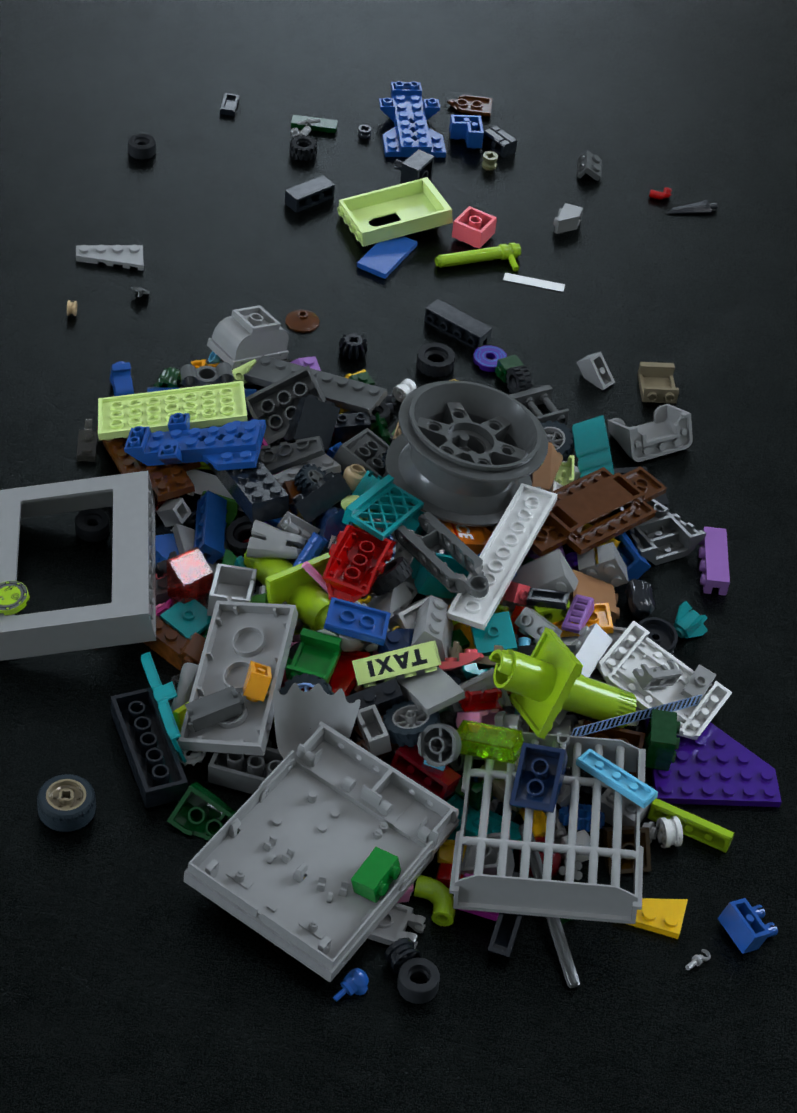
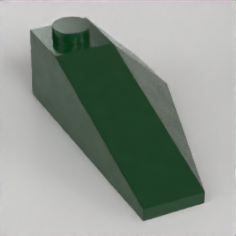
(200, 813)

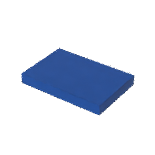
(357, 621)

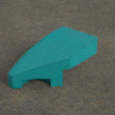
(471, 670)

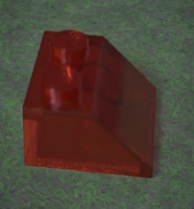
(188, 576)

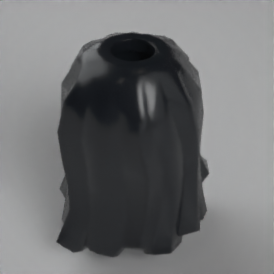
(640, 598)

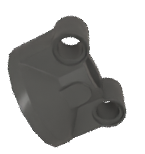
(206, 375)

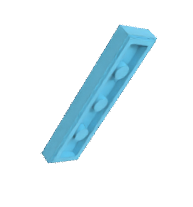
(616, 778)

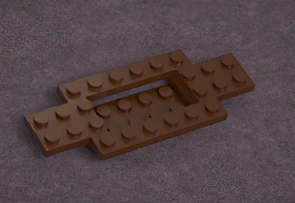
(166, 480)
(593, 498)

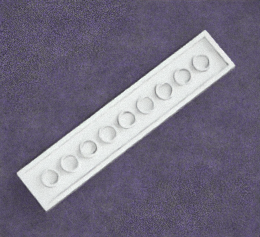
(504, 554)

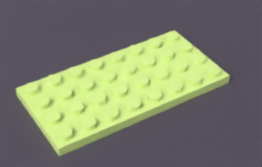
(205, 404)

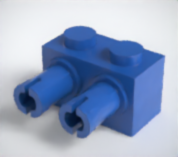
(745, 925)

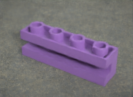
(714, 561)

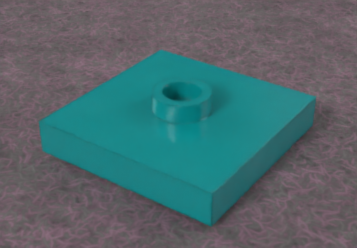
(187, 618)
(497, 632)

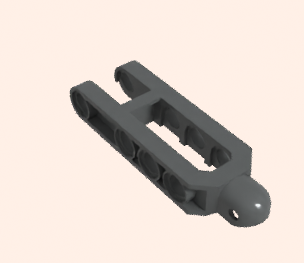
(440, 537)

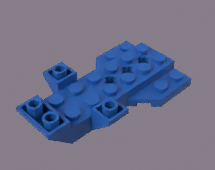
(410, 122)
(225, 447)

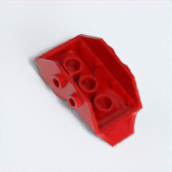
(355, 563)

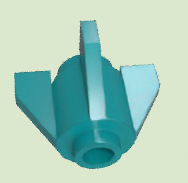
(689, 622)

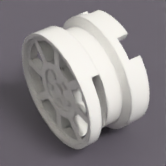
(669, 831)

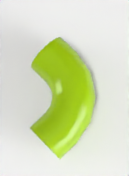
(439, 896)

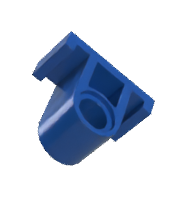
(121, 378)

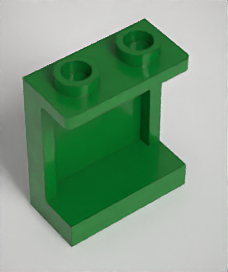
(315, 655)

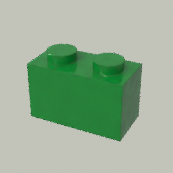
(376, 874)

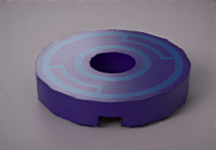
(488, 351)

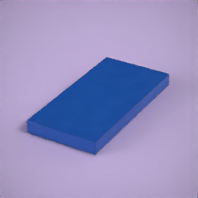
(386, 256)

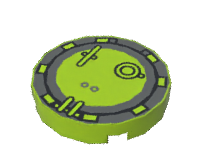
(13, 597)

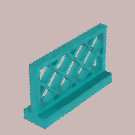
(371, 500)

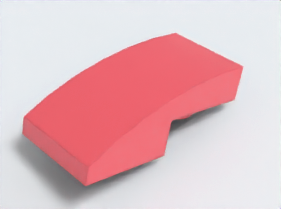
(470, 656)

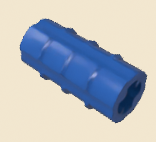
(312, 548)

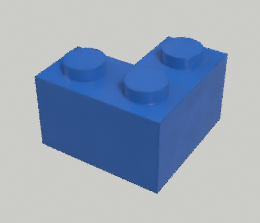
(468, 128)

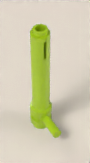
(502, 252)

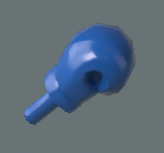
(354, 983)

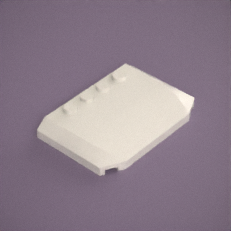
(636, 649)

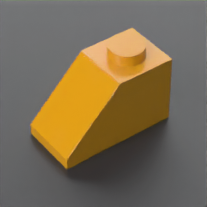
(257, 682)

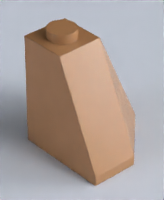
(547, 471)

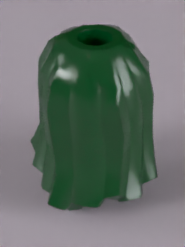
(169, 378)

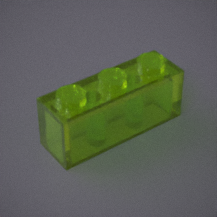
(490, 741)

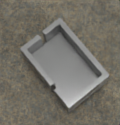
(231, 584)

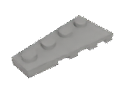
(112, 254)

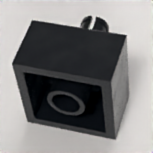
(415, 167)

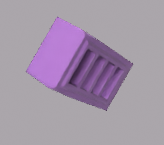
(579, 612)

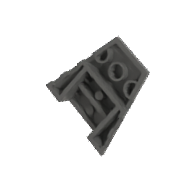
(665, 536)

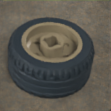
(66, 803)

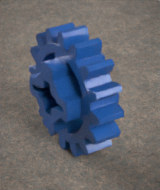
(584, 817)

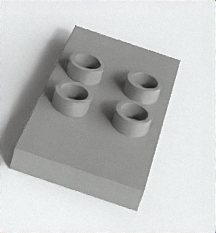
(235, 637)

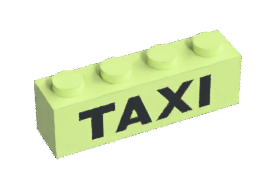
(396, 663)

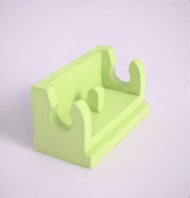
(566, 472)

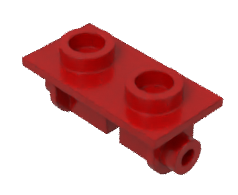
(481, 701)

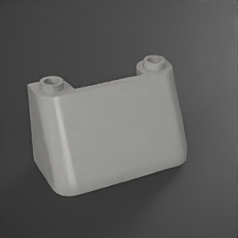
(666, 434)

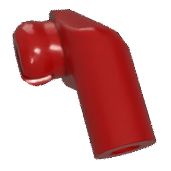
(661, 195)

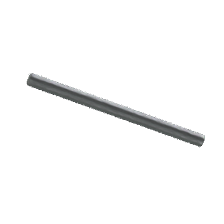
(555, 925)

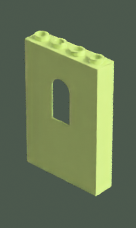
(414, 202)

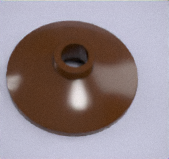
(302, 321)

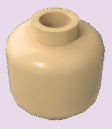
(353, 475)

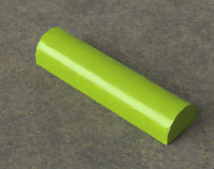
(693, 825)

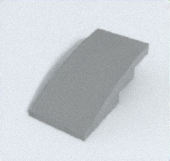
(430, 690)

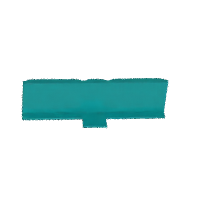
(592, 446)
(162, 695)

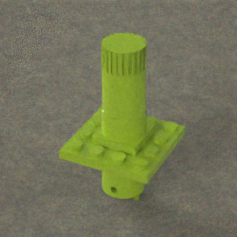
(295, 587)
(553, 682)

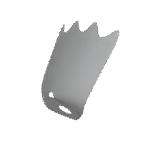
(301, 712)

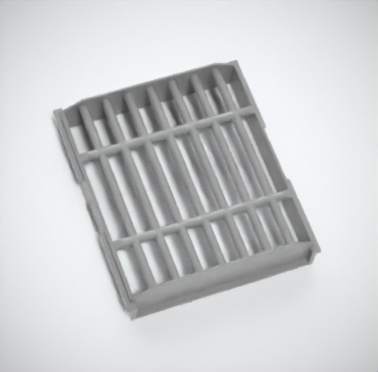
(548, 896)

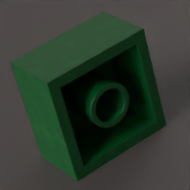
(661, 739)

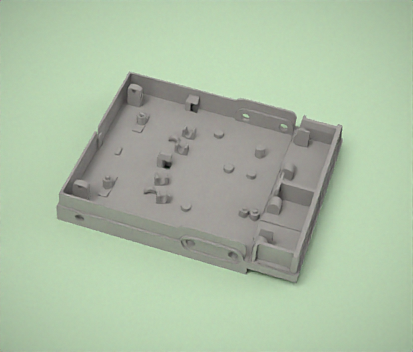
(320, 822)

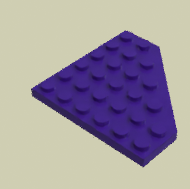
(716, 773)

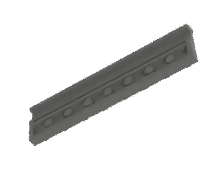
(342, 391)

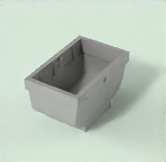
(249, 336)

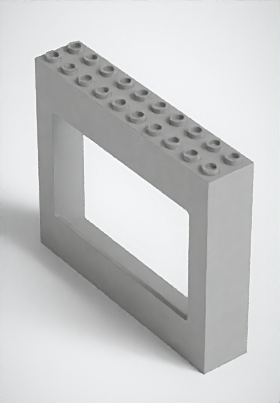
(133, 606)

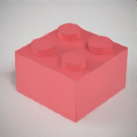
(474, 227)

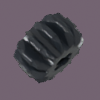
(353, 346)

